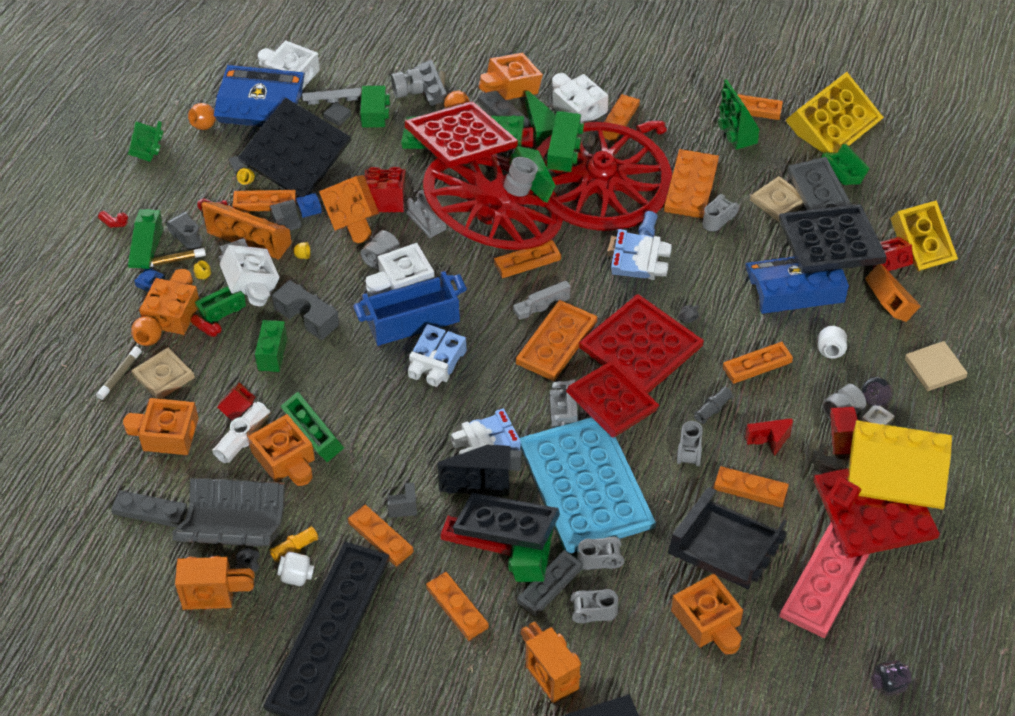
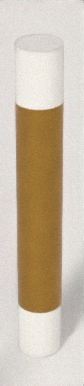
(178, 257)

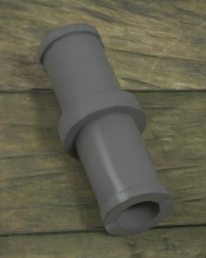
(713, 405)

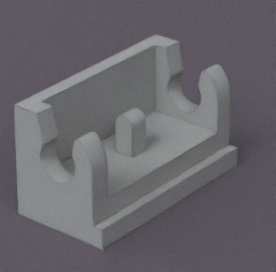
(424, 216)
(562, 405)

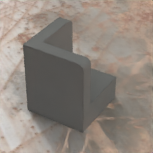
(286, 215)
(403, 504)

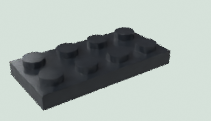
(506, 521)

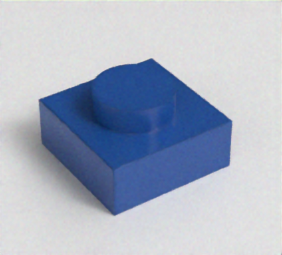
(308, 205)
(146, 279)

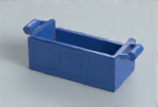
(410, 308)

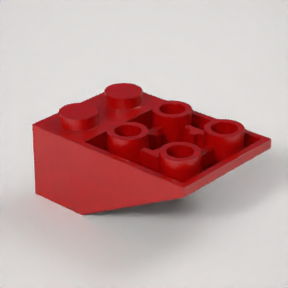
(387, 188)

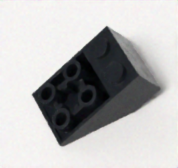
(477, 471)

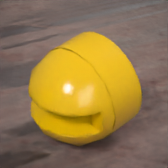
(244, 174)
(302, 250)
(199, 272)

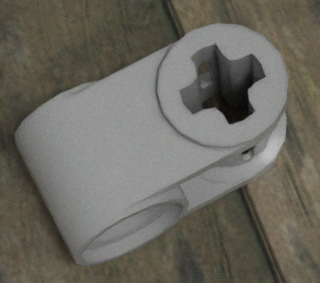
(719, 213)
(690, 446)
(601, 553)
(593, 605)

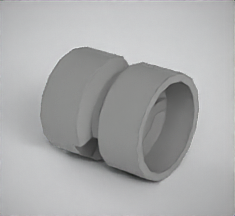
(400, 85)
(520, 176)
(380, 244)
(847, 397)

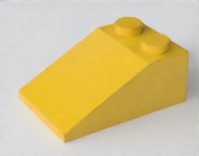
(927, 233)

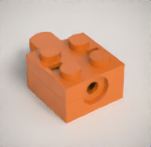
(511, 76)
(349, 206)
(172, 302)
(165, 426)
(283, 451)
(210, 582)
(709, 614)
(551, 662)

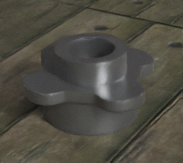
(689, 314)
(247, 555)

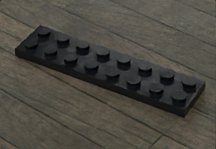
(327, 632)

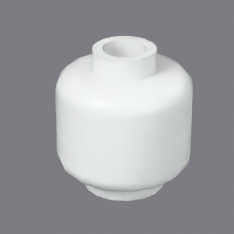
(832, 342)
(295, 569)

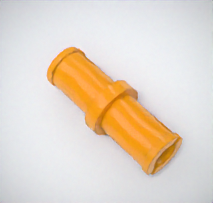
(294, 543)

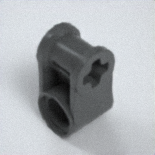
(185, 231)

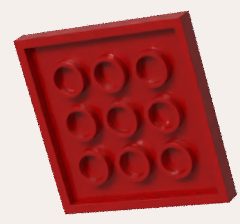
(461, 134)
(642, 342)
(874, 523)

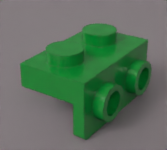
(145, 141)
(847, 166)
(220, 304)

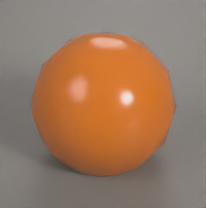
(455, 98)
(201, 116)
(144, 329)

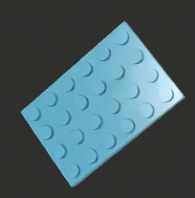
(589, 482)

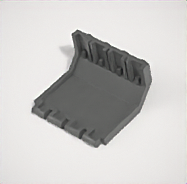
(233, 512)

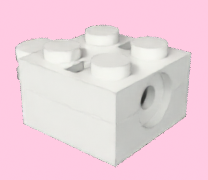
(291, 58)
(579, 97)
(399, 270)
(250, 272)

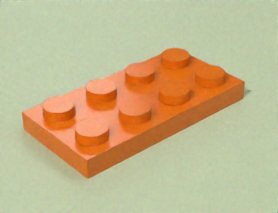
(691, 183)
(556, 340)

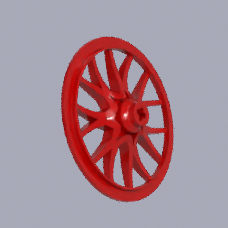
(605, 174)
(488, 203)

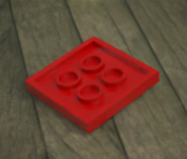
(612, 398)

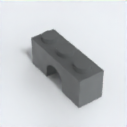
(294, 299)

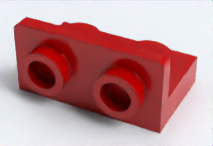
(898, 253)

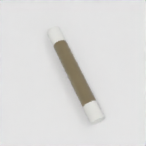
(118, 373)

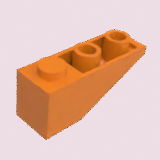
(892, 294)

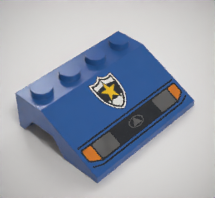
(253, 94)
(785, 288)

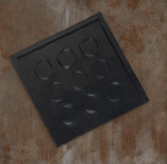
(294, 148)
(832, 238)

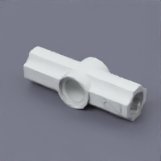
(239, 431)

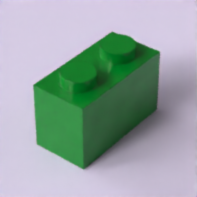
(374, 106)
(271, 346)

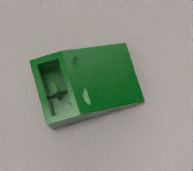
(736, 119)

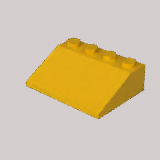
(835, 116)
(900, 464)

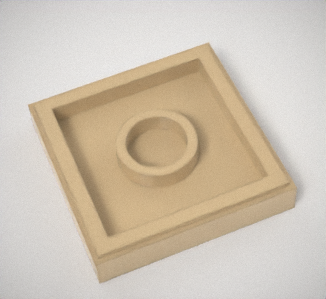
(777, 198)
(935, 366)
(163, 374)

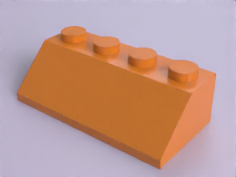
(235, 225)

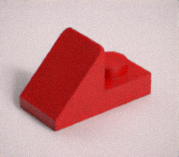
(842, 428)
(774, 432)

